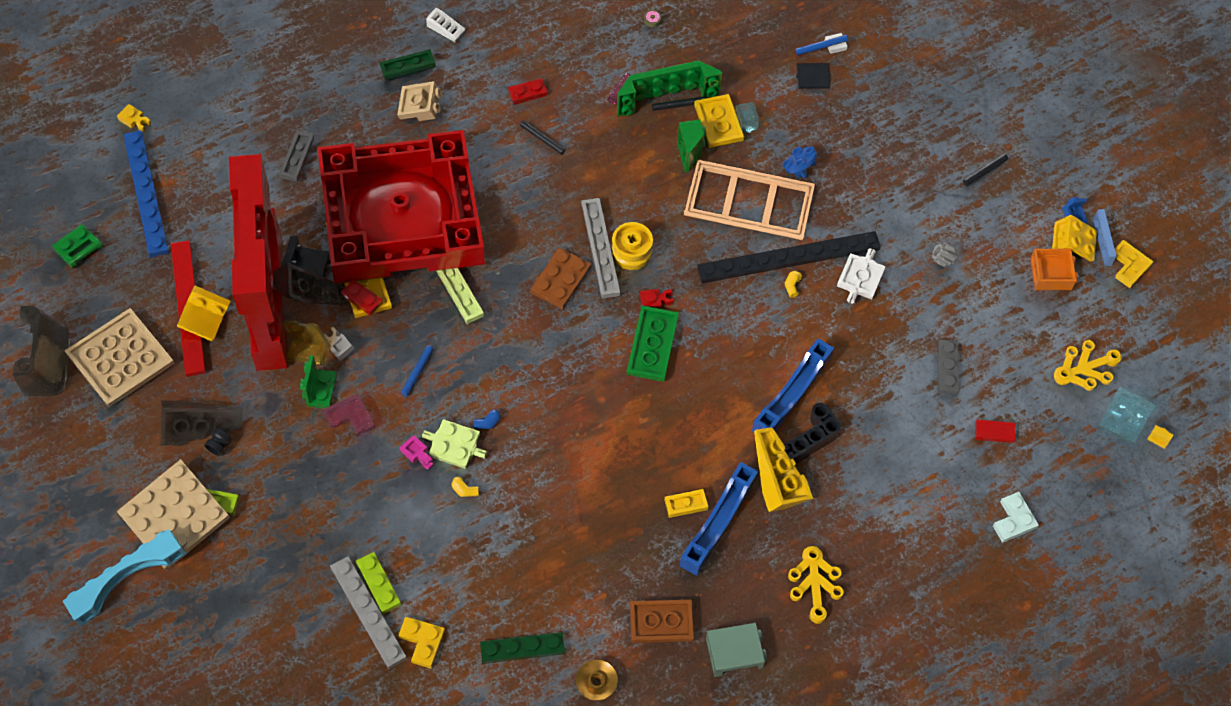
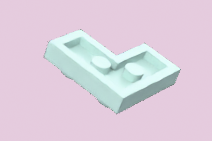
(1019, 520)

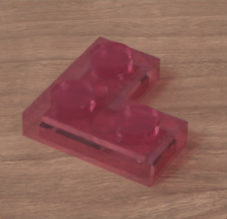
(349, 410)

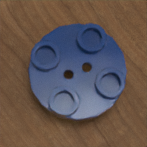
(800, 160)

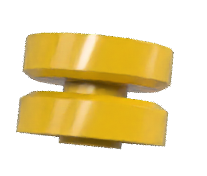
(632, 246)

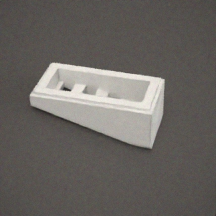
(437, 17)

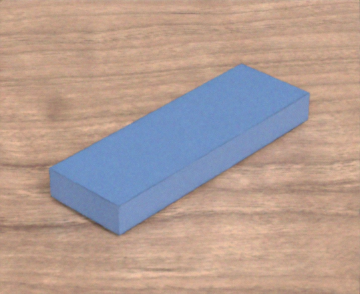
(1104, 237)

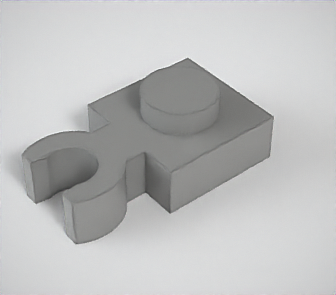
(339, 344)

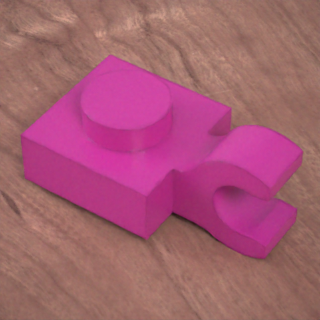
(416, 450)

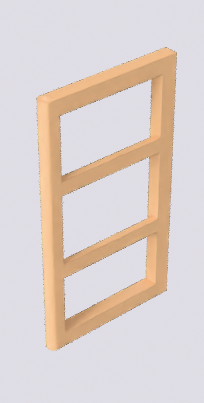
(736, 173)

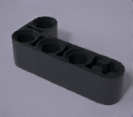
(819, 431)

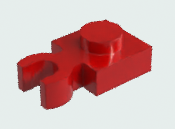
(654, 299)

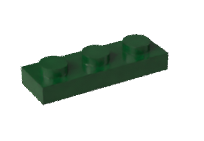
(407, 64)

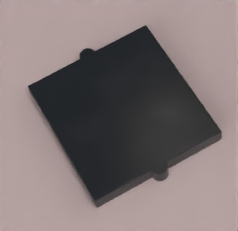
(813, 76)

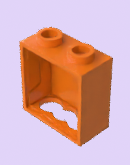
(1053, 269)

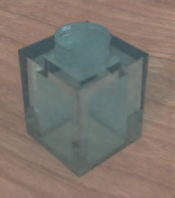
(747, 117)

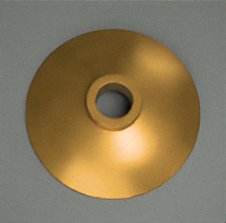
(599, 671)

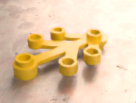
(1086, 367)
(815, 580)

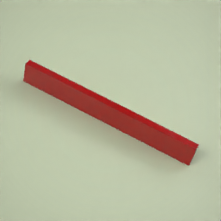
(184, 284)

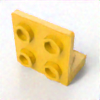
(1075, 235)
(203, 313)

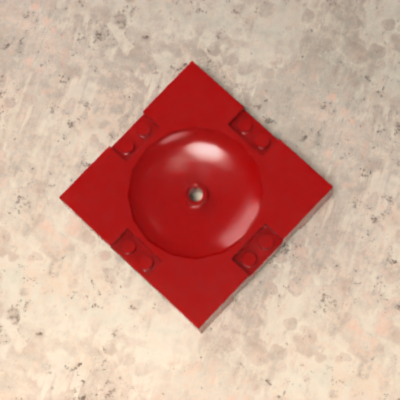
(397, 207)
(255, 258)

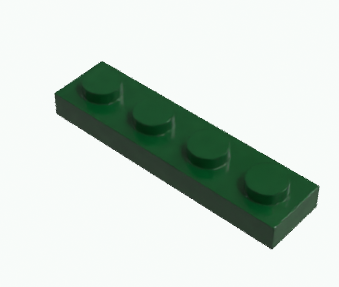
(522, 648)

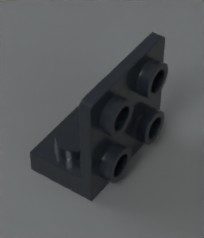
(305, 258)

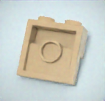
(420, 101)

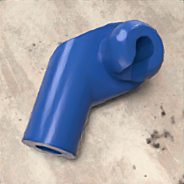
(489, 421)

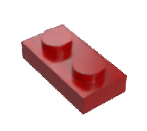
(527, 91)
(361, 297)

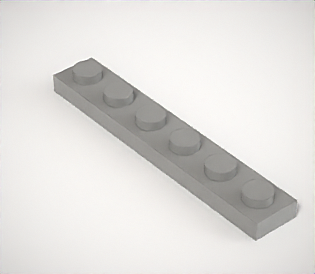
(600, 248)
(368, 613)

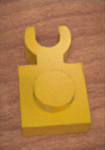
(132, 117)

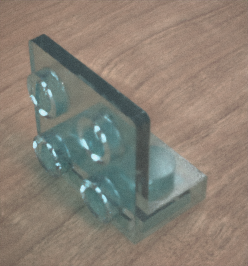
(1126, 415)

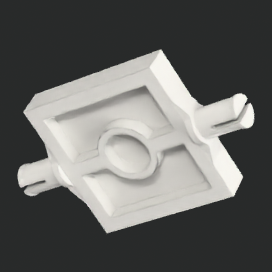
(861, 276)

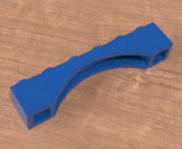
(798, 384)
(718, 521)

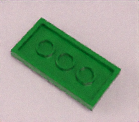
(652, 343)

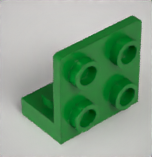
(317, 385)

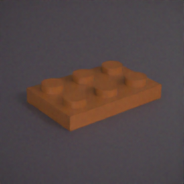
(560, 278)
(661, 621)

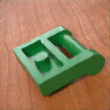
(75, 242)

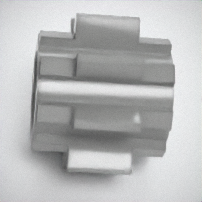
(944, 254)

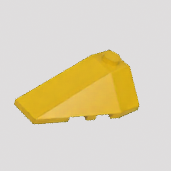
(779, 477)

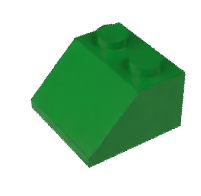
(690, 142)

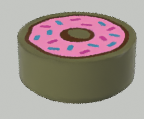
(652, 18)

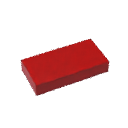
(995, 431)

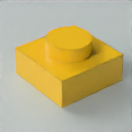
(1160, 436)

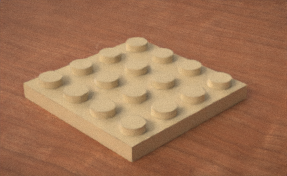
(119, 357)
(174, 503)

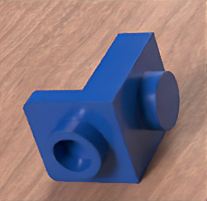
(1074, 208)

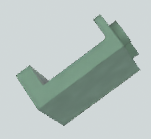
(735, 648)

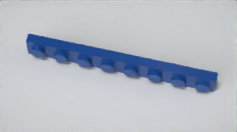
(146, 194)

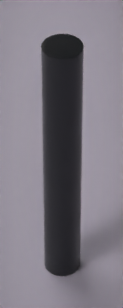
(673, 104)
(542, 137)
(985, 169)

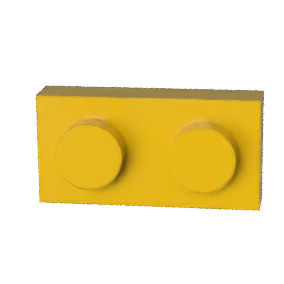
(686, 503)

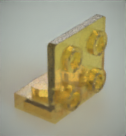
(307, 341)

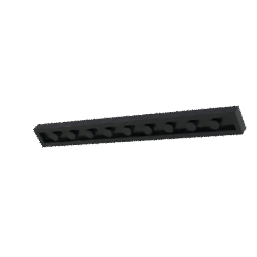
(788, 257)

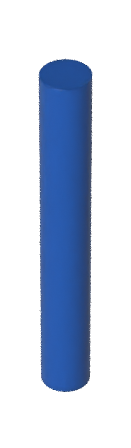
(823, 44)
(417, 370)

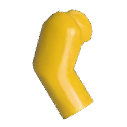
(790, 282)
(462, 489)

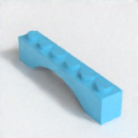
(88, 600)

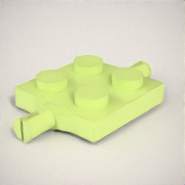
(454, 444)

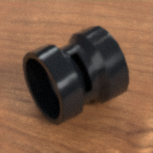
(217, 442)

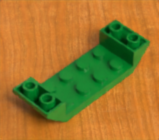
(667, 81)

